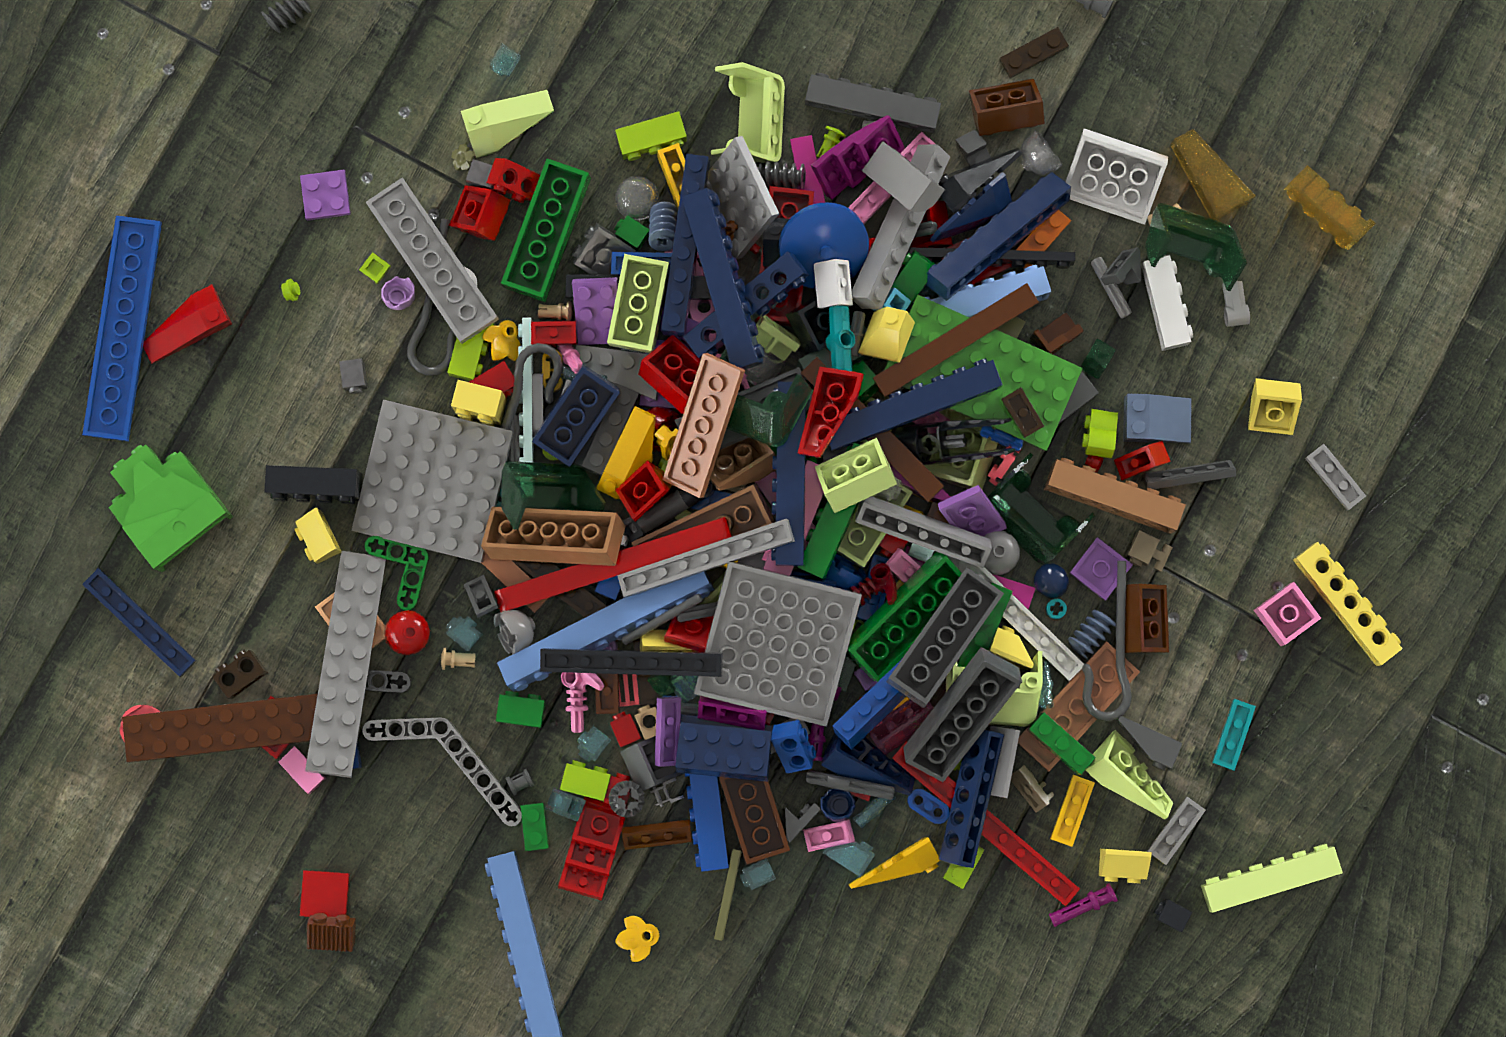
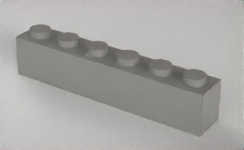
(923, 531)

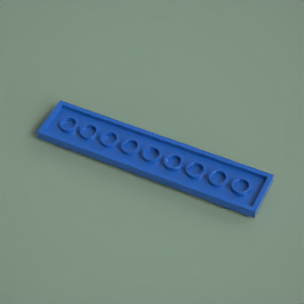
(122, 328)

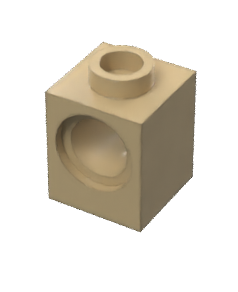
(644, 711)

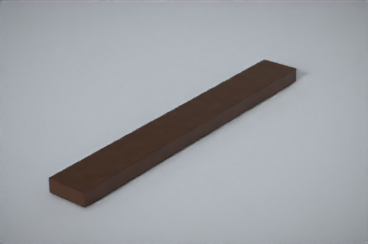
(955, 340)
(896, 453)

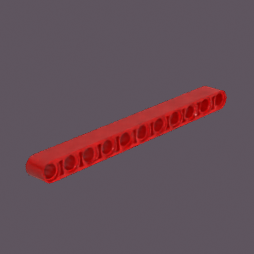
(627, 560)

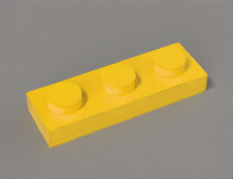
(1072, 810)

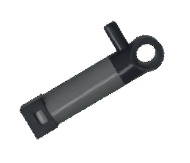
(663, 511)

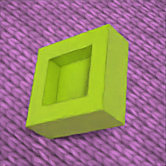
(375, 268)

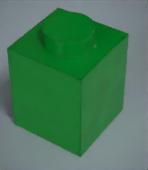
(631, 232)

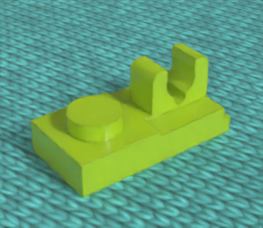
(959, 874)

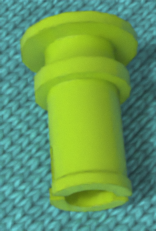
(831, 139)

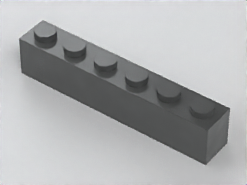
(872, 103)

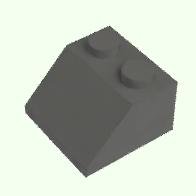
(642, 767)

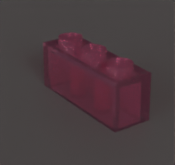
(899, 725)

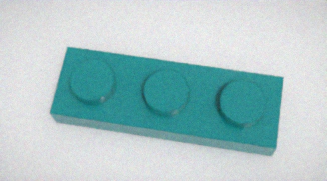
(1233, 734)

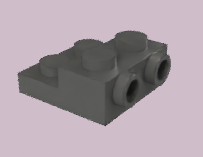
(597, 250)

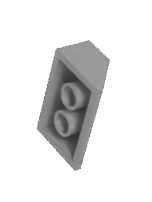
(1006, 761)

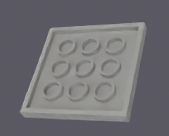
(742, 195)

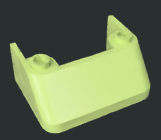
(759, 109)
(1023, 704)

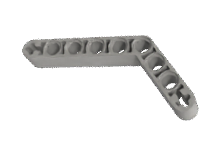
(459, 757)

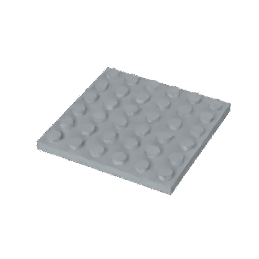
(432, 480)
(779, 643)

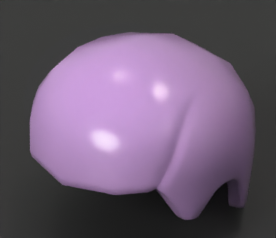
(398, 293)

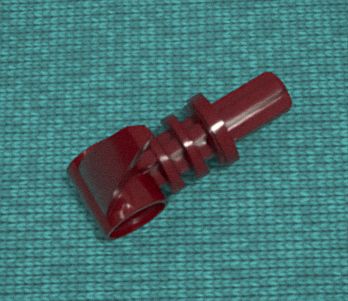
(881, 581)

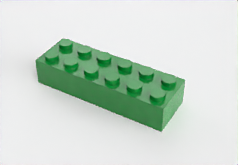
(546, 230)
(894, 627)

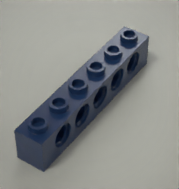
(795, 277)
(971, 800)

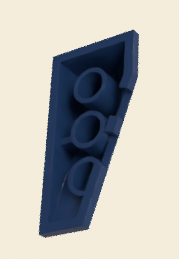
(978, 210)
(866, 764)

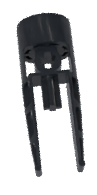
(918, 441)

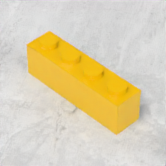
(672, 165)

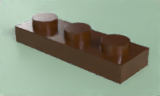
(656, 834)

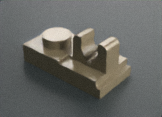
(1030, 789)

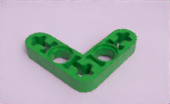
(410, 567)

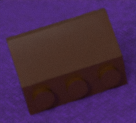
(1007, 107)
(1146, 619)

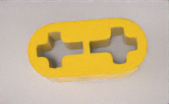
(546, 370)

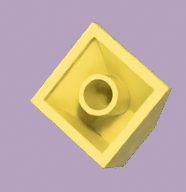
(887, 334)
(1010, 648)

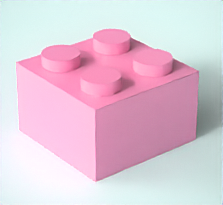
(1287, 614)

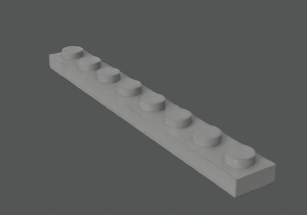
(706, 558)

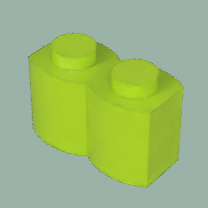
(1100, 434)

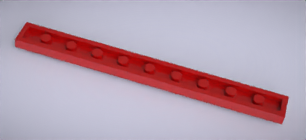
(1001, 837)

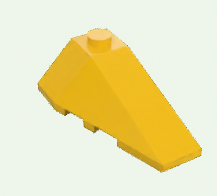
(630, 451)
(912, 860)

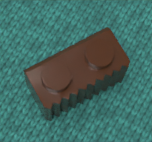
(331, 932)

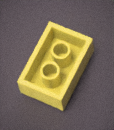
(479, 403)

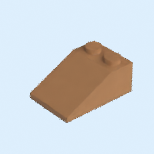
(742, 464)

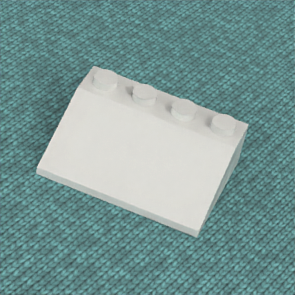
(1115, 176)

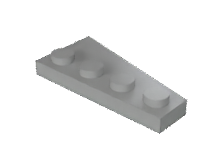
(618, 366)

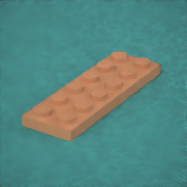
(703, 425)
(1069, 706)

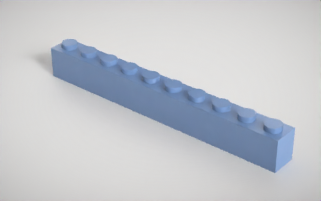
(602, 627)
(524, 945)

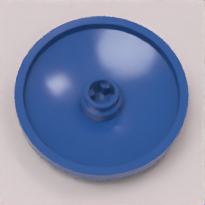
(825, 234)

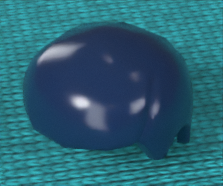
(1051, 580)
(837, 805)

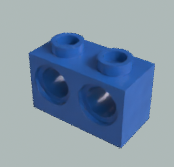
(793, 746)

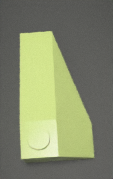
(499, 122)
(1122, 773)

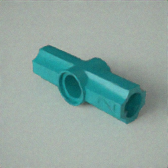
(840, 338)

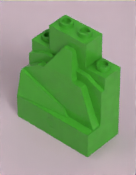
(164, 504)

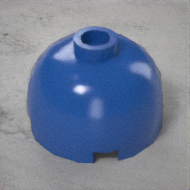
(844, 573)

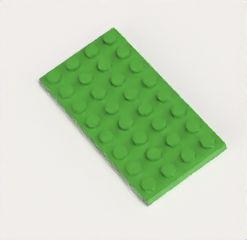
(1042, 376)

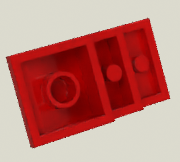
(592, 850)

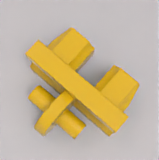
(666, 440)

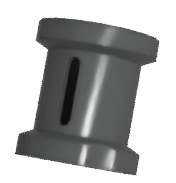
(520, 782)

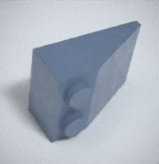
(1157, 418)

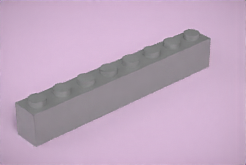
(895, 237)

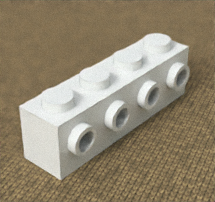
(1166, 303)

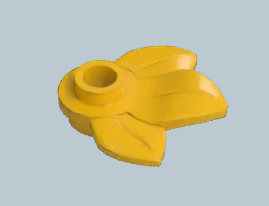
(502, 343)
(634, 939)

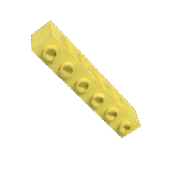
(1335, 599)

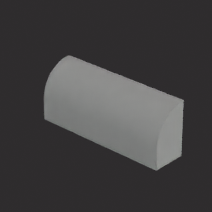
(902, 179)

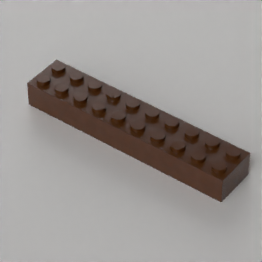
(219, 728)

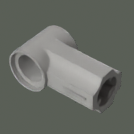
(1235, 310)

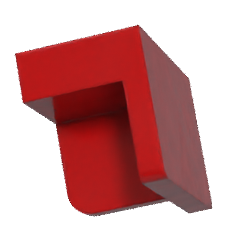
(554, 333)

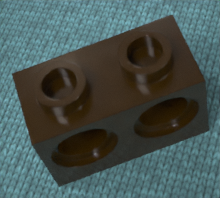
(242, 679)

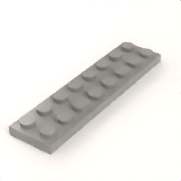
(432, 260)

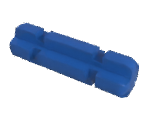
(1001, 437)

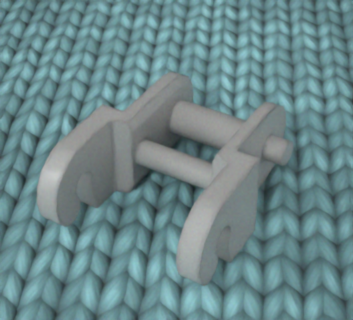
(658, 797)

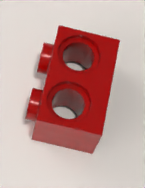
(514, 177)

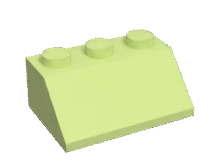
(855, 475)

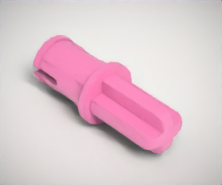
(570, 357)

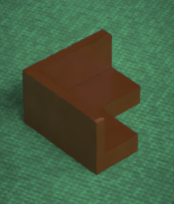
(1056, 334)

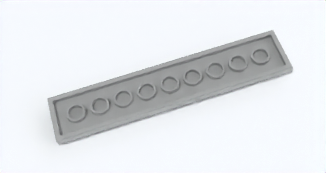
(345, 665)

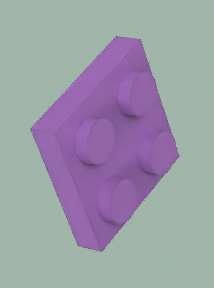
(325, 195)
(1099, 568)

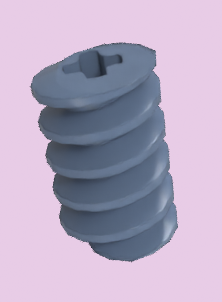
(662, 226)
(1091, 633)

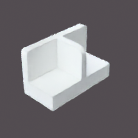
(833, 283)

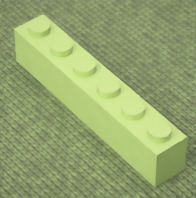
(1271, 879)

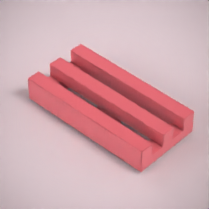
(626, 689)

